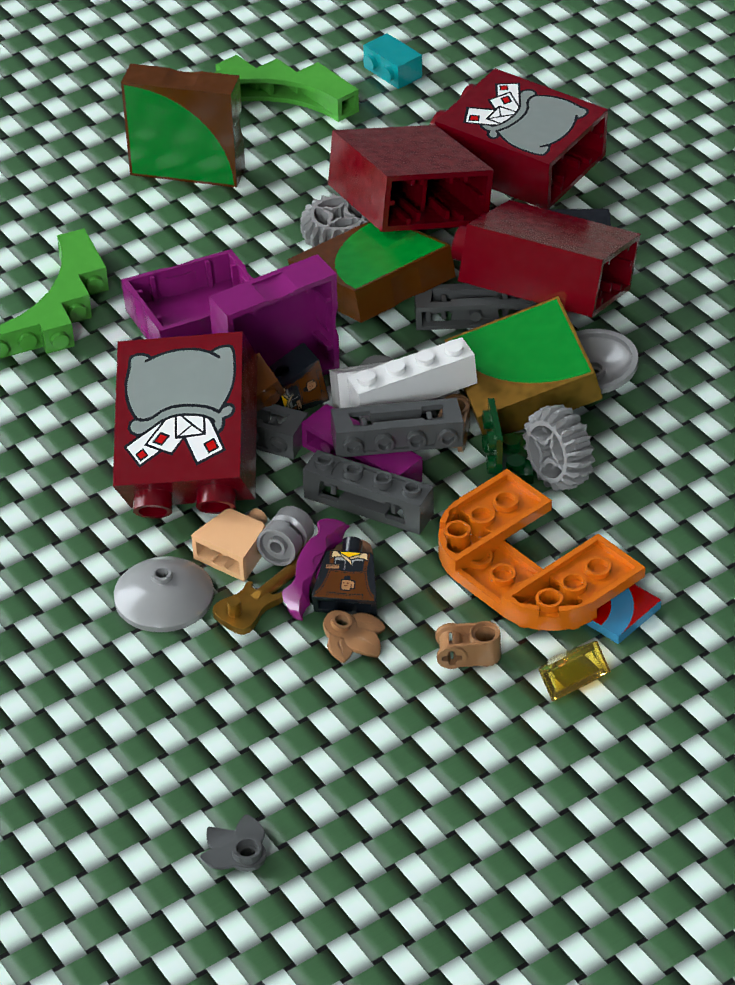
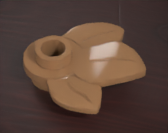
(356, 634)

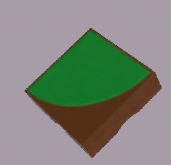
(183, 125)
(382, 267)

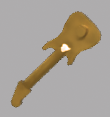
(243, 610)

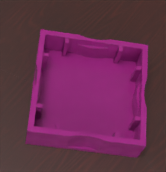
(177, 297)
(284, 311)

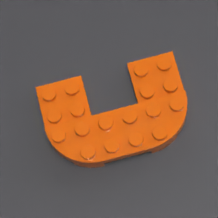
(510, 583)

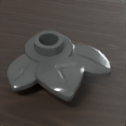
(237, 848)

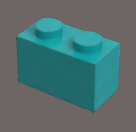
(392, 61)

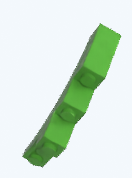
(310, 87)
(67, 301)

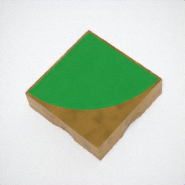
(529, 364)

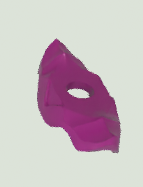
(298, 593)

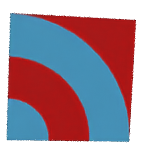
(625, 613)

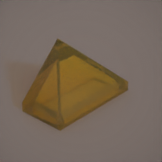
(573, 669)

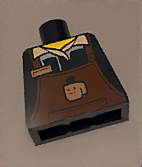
(301, 379)
(346, 580)

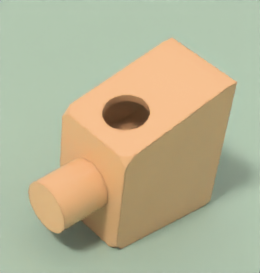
(230, 542)

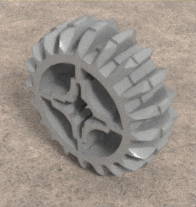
(328, 219)
(558, 447)

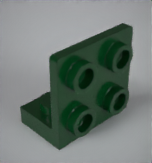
(504, 450)

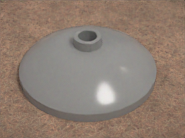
(611, 357)
(163, 594)

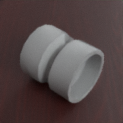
(285, 535)

